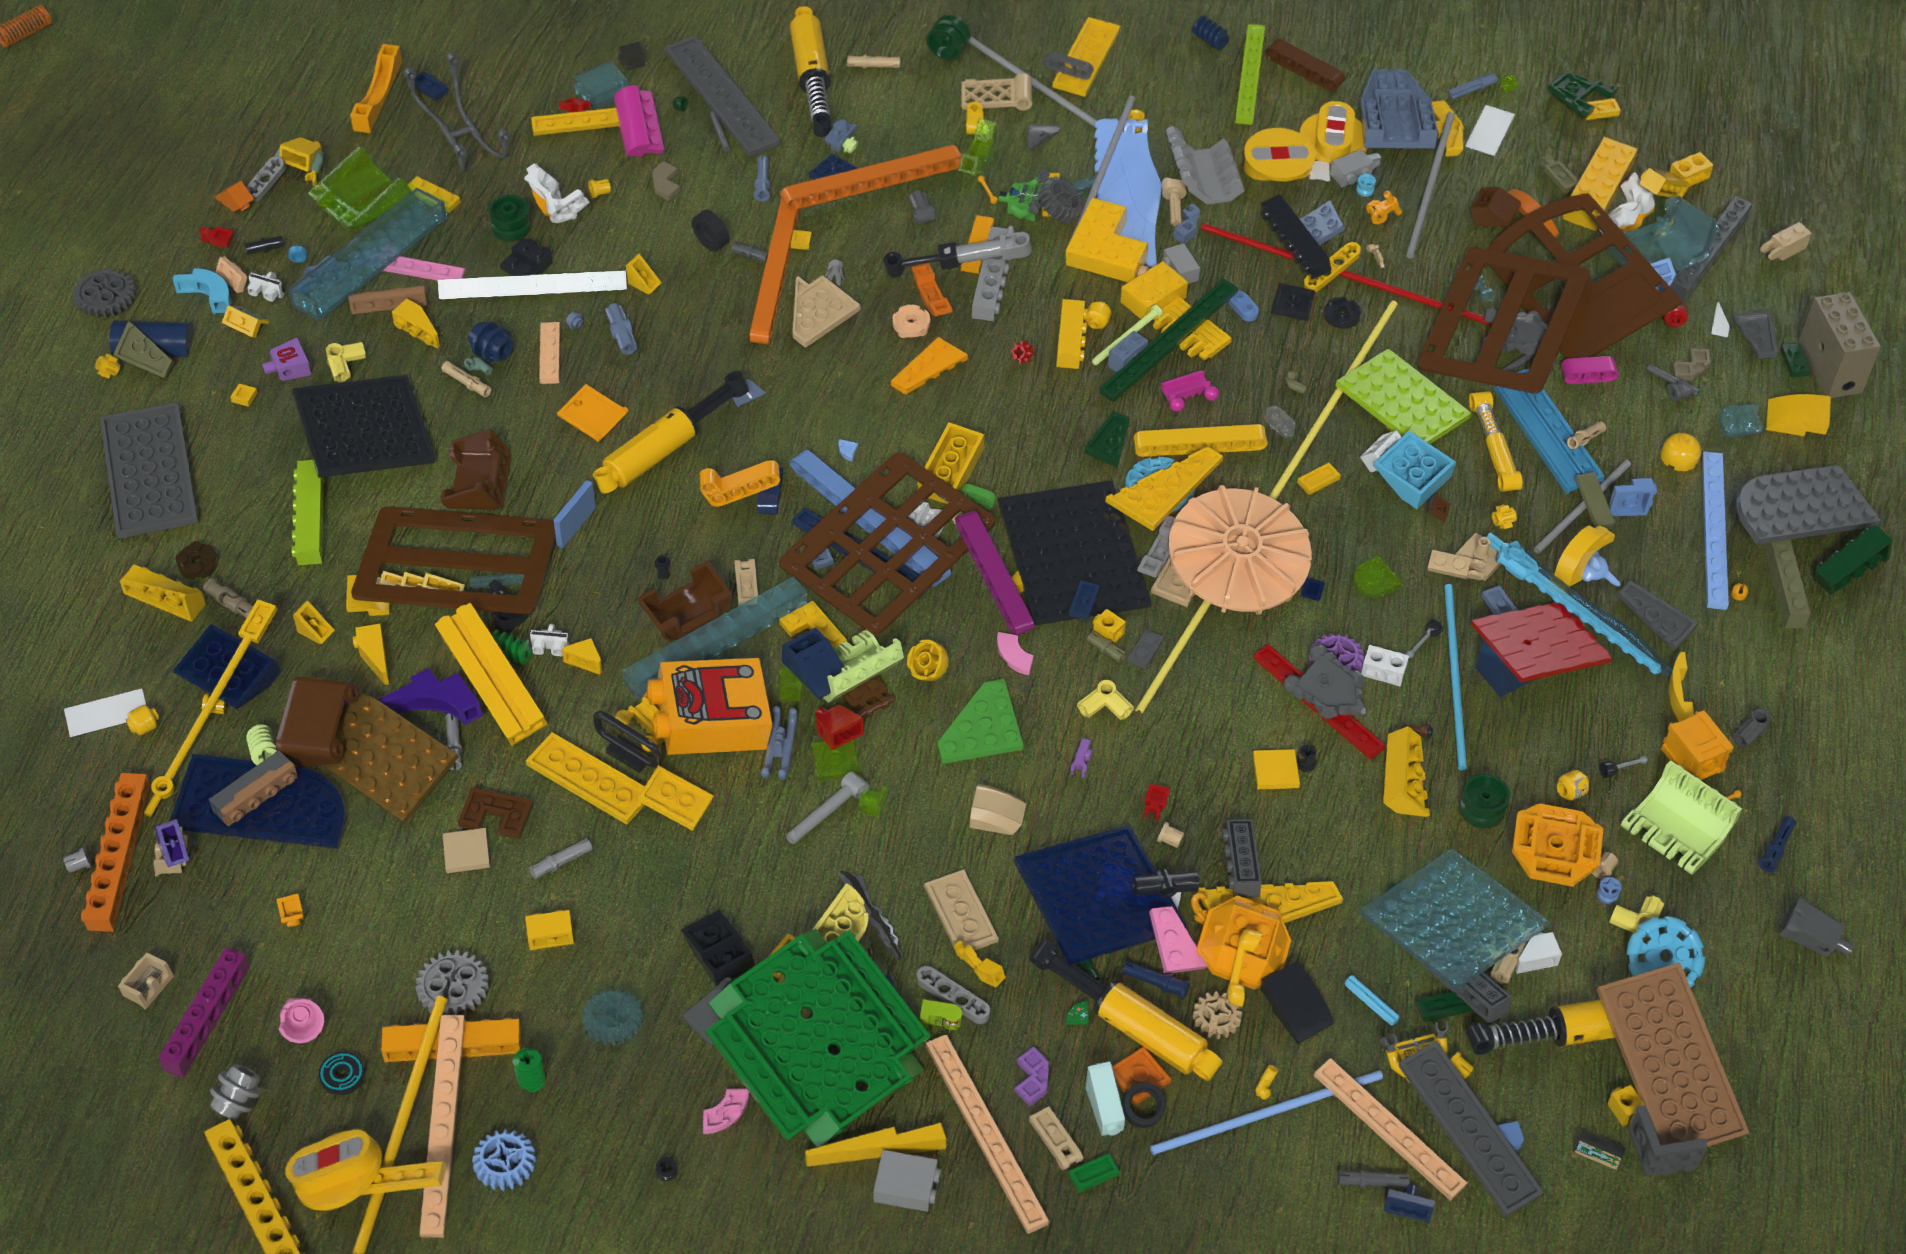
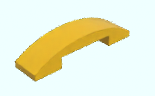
(1680, 708)

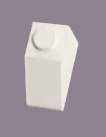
(1539, 953)

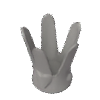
(835, 268)

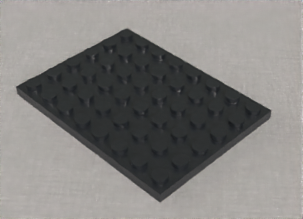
(1068, 539)

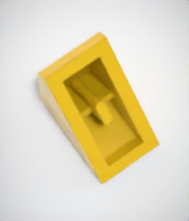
(641, 275)
(311, 623)
(583, 655)

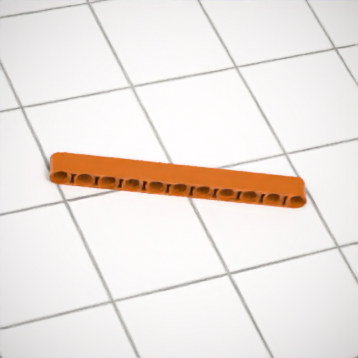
(871, 177)
(773, 275)

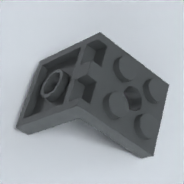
(1662, 1158)

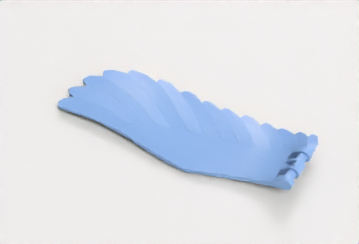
(1130, 180)

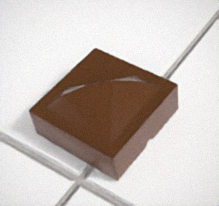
(1438, 507)

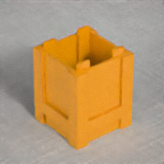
(1697, 745)

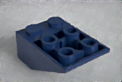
(812, 660)

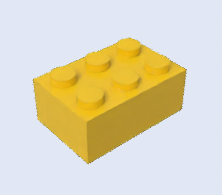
(1154, 287)

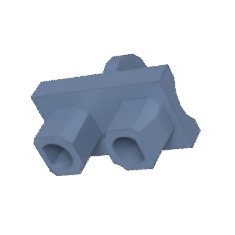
(840, 132)

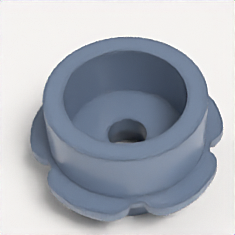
(574, 320)

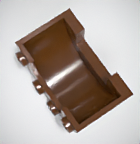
(688, 606)

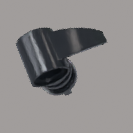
(505, 621)

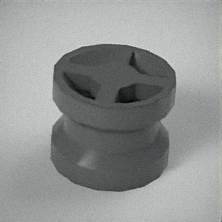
(1678, 390)

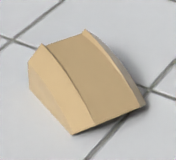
(996, 810)

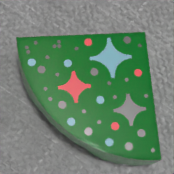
(1078, 1014)

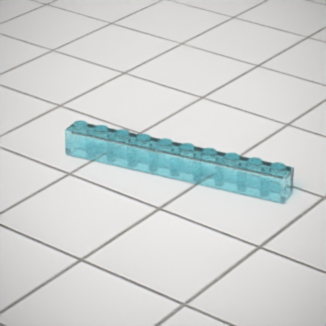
(720, 633)

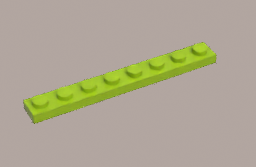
(1250, 74)

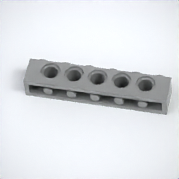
(990, 283)

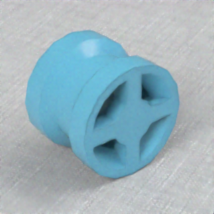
(1366, 185)

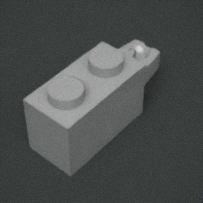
(1350, 167)

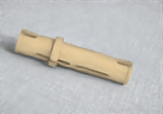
(868, 61)
(472, 382)
(1582, 437)

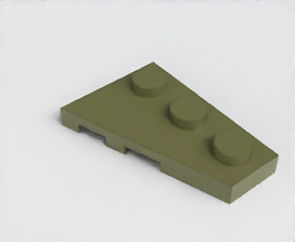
(142, 352)

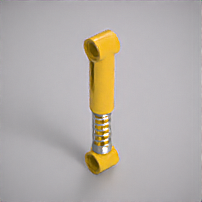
(1508, 477)

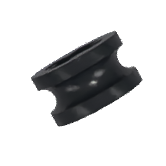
(664, 1162)

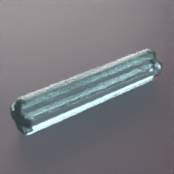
(504, 579)

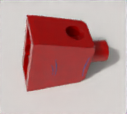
(838, 725)

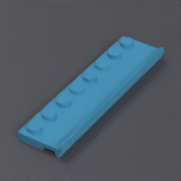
(1549, 435)

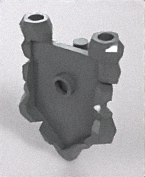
(1525, 334)
(1329, 685)

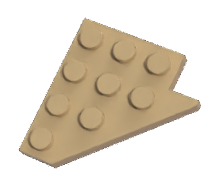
(819, 309)

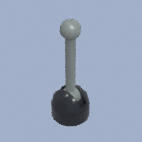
(1433, 629)
(1609, 768)

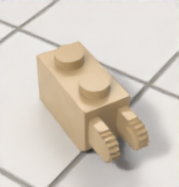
(1787, 242)

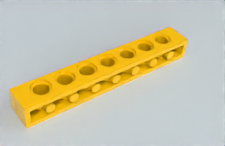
(219, 1139)

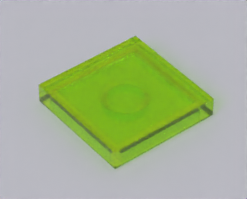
(834, 763)

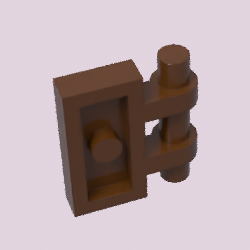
(867, 693)

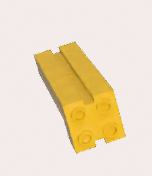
(490, 674)

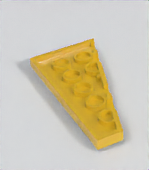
(1164, 490)
(1290, 900)

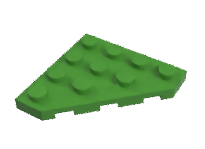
(983, 726)

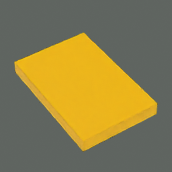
(675, 798)

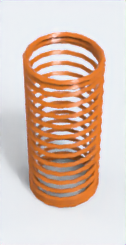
(2, 30)

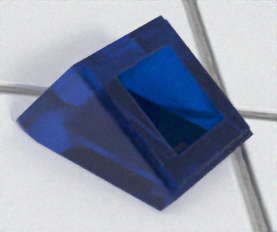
(1313, 589)

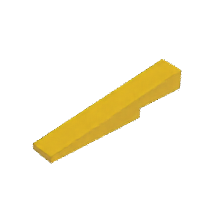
(872, 1144)

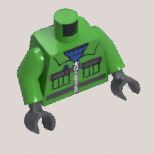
(1023, 198)

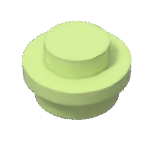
(850, 145)

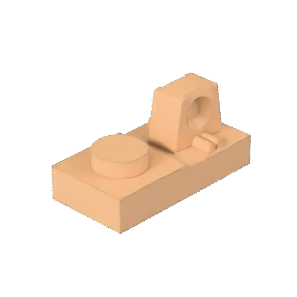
(231, 274)

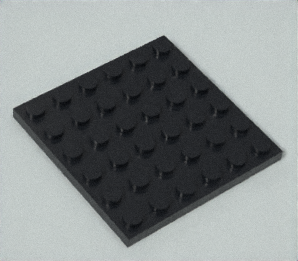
(363, 426)

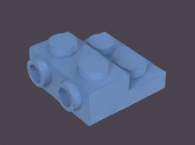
(1633, 498)

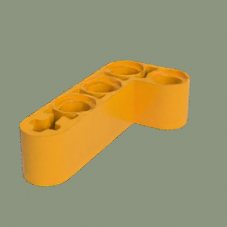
(739, 484)

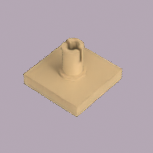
(1479, 548)

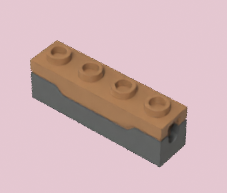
(253, 788)

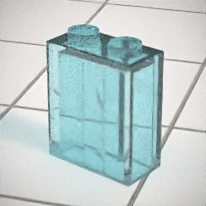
(600, 84)

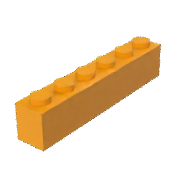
(479, 1039)

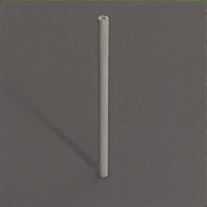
(1579, 509)

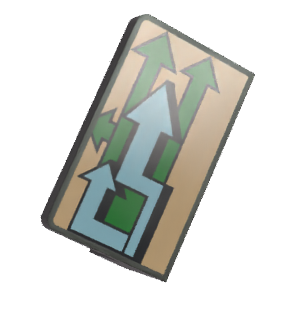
(1599, 1150)

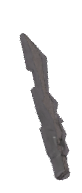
(875, 917)

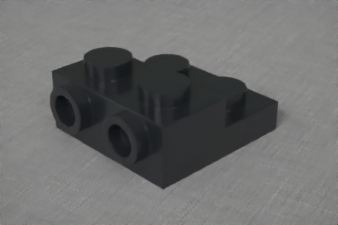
(527, 259)

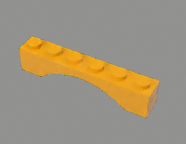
(368, 109)

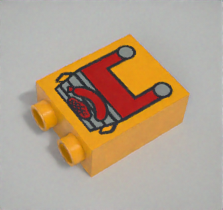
(711, 706)

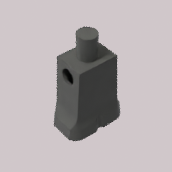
(1813, 929)

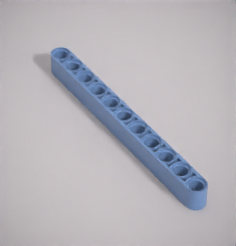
(837, 489)

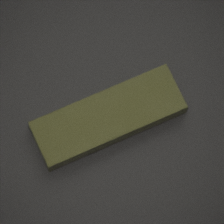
(1594, 500)

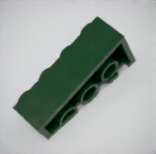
(1854, 559)

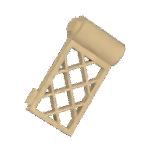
(1020, 92)

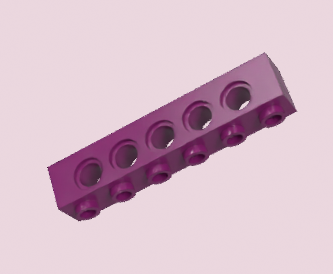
(204, 1012)

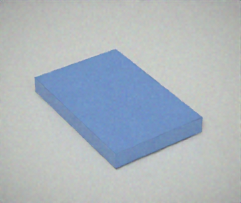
(574, 514)

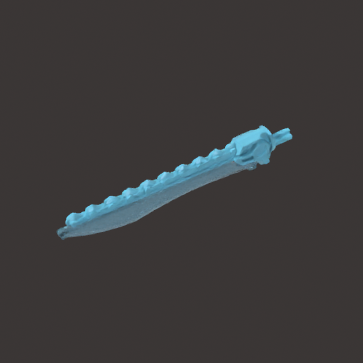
(1525, 567)

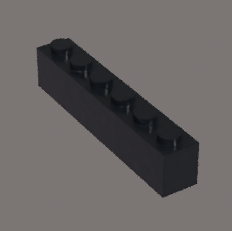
(1295, 237)

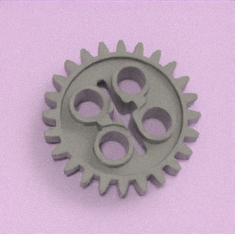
(470, 989)

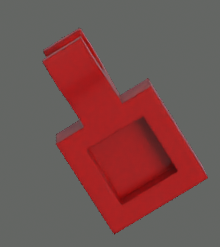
(218, 237)

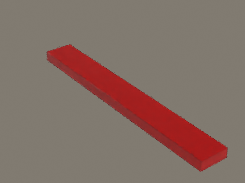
(1344, 724)

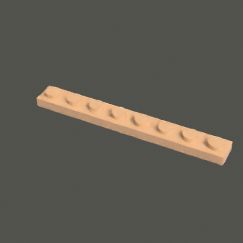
(1390, 1129)

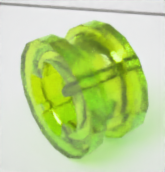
(1509, 83)

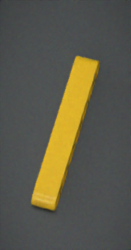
(1194, 439)

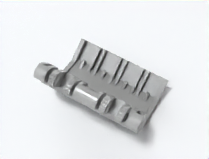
(1206, 172)

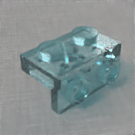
(1740, 420)

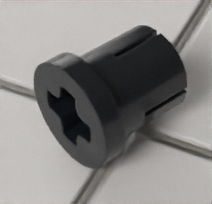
(1311, 761)

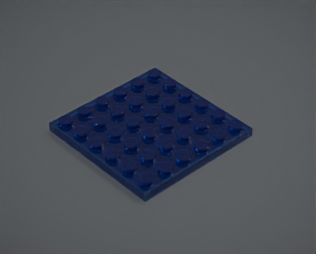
(1089, 894)

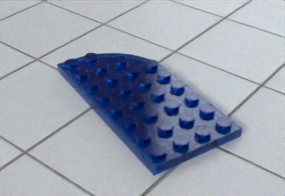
(299, 813)

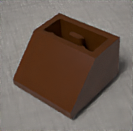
(1494, 207)

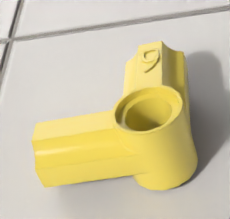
(338, 356)
(1097, 700)
(1631, 920)

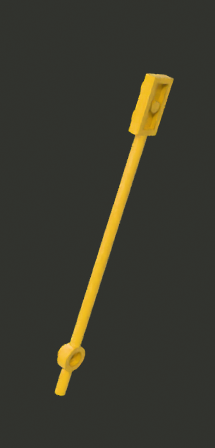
(251, 630)

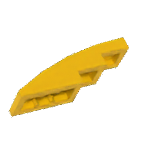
(429, 581)

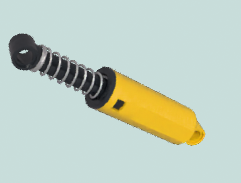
(812, 67)
(1566, 1025)

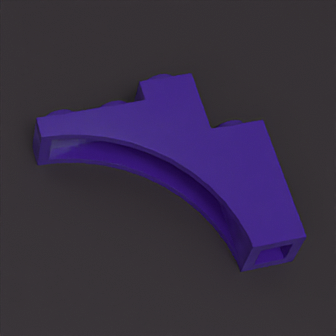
(428, 694)

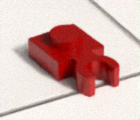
(574, 104)
(1155, 800)

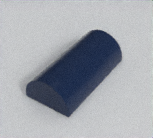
(170, 337)

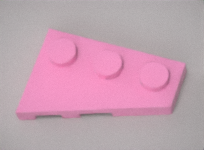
(1174, 942)

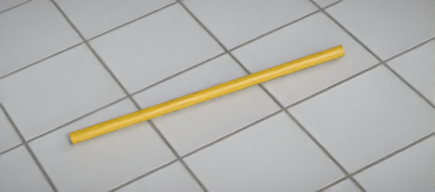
(402, 1119)

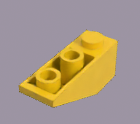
(413, 320)

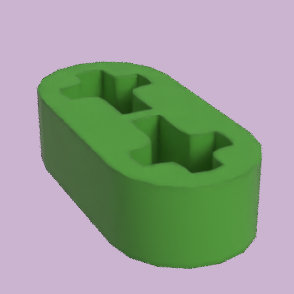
(980, 496)

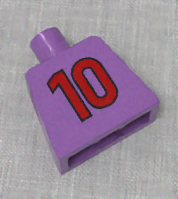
(288, 361)

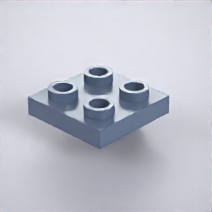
(1323, 223)

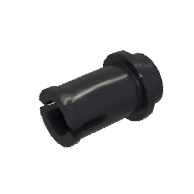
(662, 564)

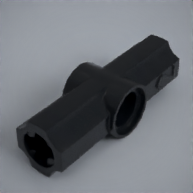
(1165, 883)

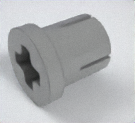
(77, 860)

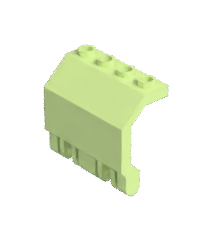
(862, 662)
(1683, 818)

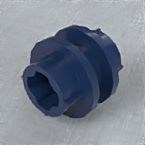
(490, 341)

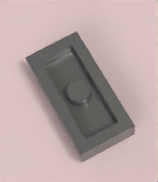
(1145, 649)

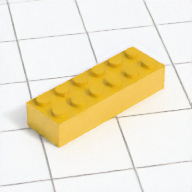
(1603, 179)

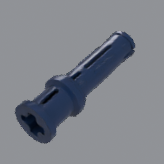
(1774, 850)
(1165, 982)

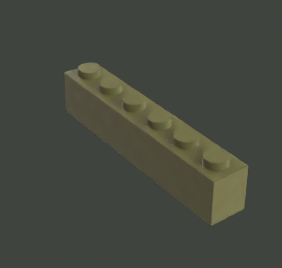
(1787, 583)

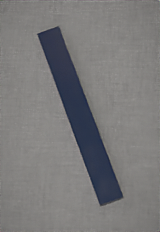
(807, 520)

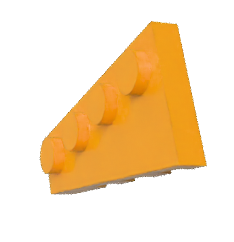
(927, 365)

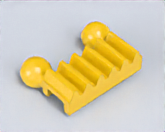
(644, 715)

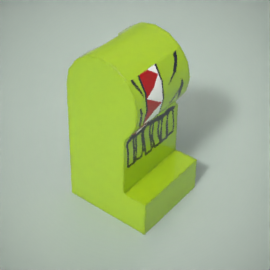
(940, 1014)

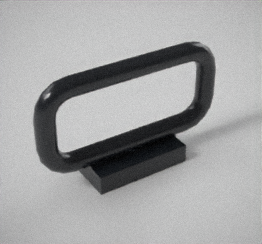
(625, 750)

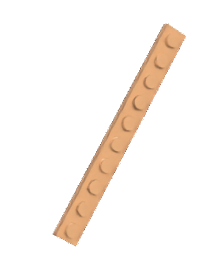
(443, 1122)
(987, 1134)

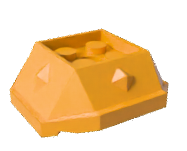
(1569, 830)
(1221, 935)

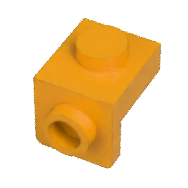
(290, 910)

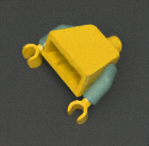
(302, 155)

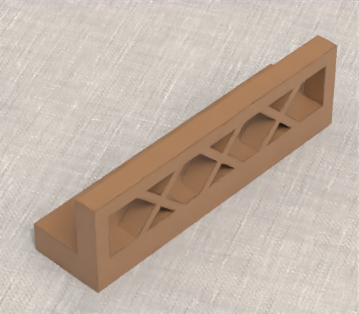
(386, 299)

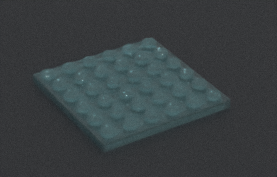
(1454, 918)

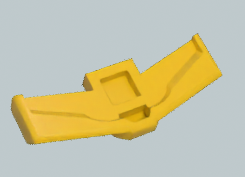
(1455, 139)

